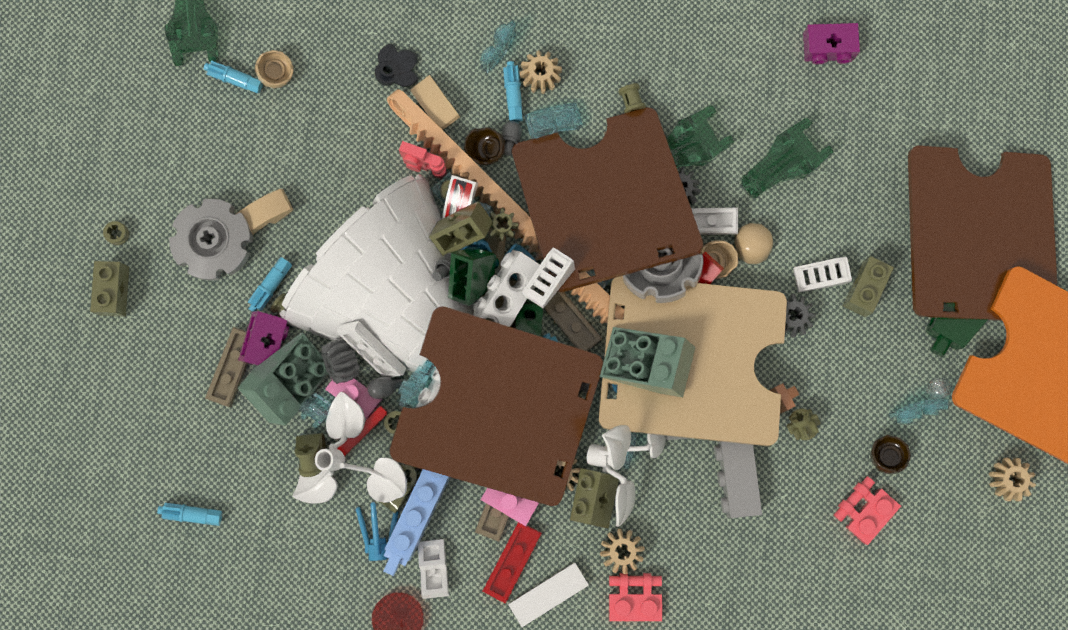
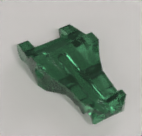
(191, 31)
(694, 140)
(788, 159)

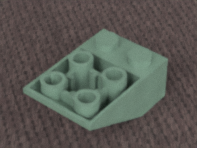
(648, 361)
(285, 380)

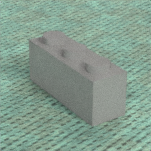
(738, 479)

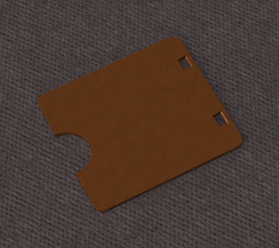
(608, 201)
(976, 229)
(500, 407)

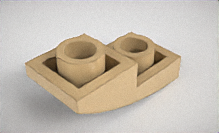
(435, 102)
(267, 210)

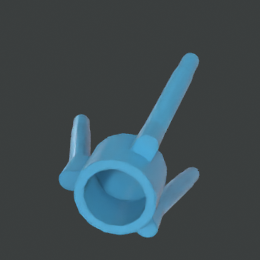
(376, 545)

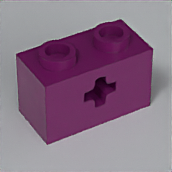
(842, 37)
(260, 326)

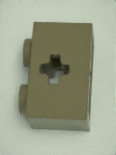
(461, 229)
(868, 286)
(109, 288)
(594, 498)

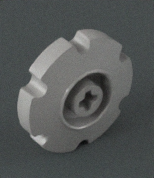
(195, 231)
(666, 281)

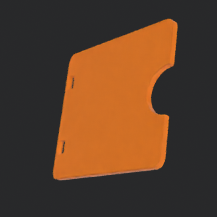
(1027, 381)

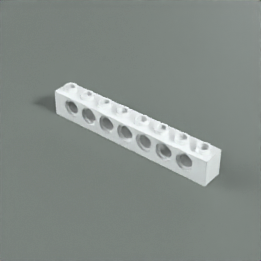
(485, 307)

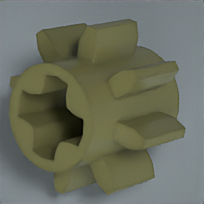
(502, 232)
(803, 424)

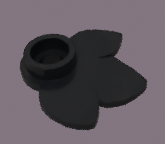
(399, 64)

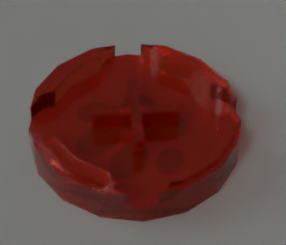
(398, 612)

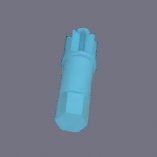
(233, 76)
(513, 91)
(269, 285)
(190, 514)

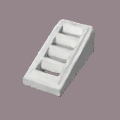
(547, 264)
(844, 270)

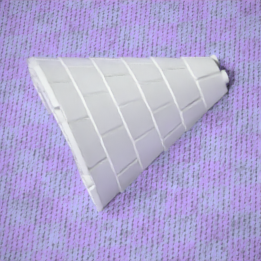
(377, 274)

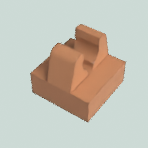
(786, 396)

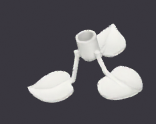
(348, 420)
(614, 456)

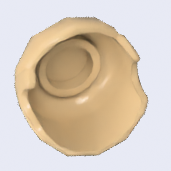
(274, 69)
(753, 243)
(724, 254)

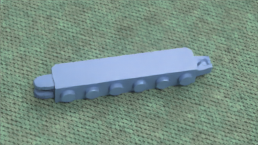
(414, 519)

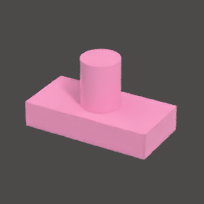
(358, 393)
(513, 506)

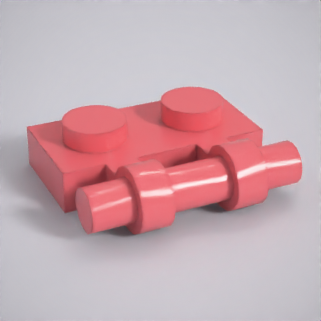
(418, 158)
(872, 516)
(635, 606)

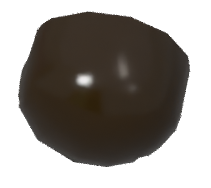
(485, 146)
(890, 454)

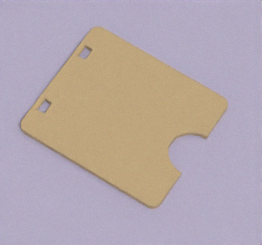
(721, 392)

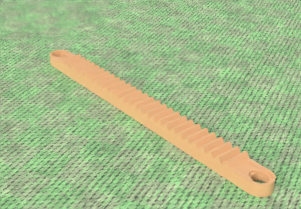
(488, 192)

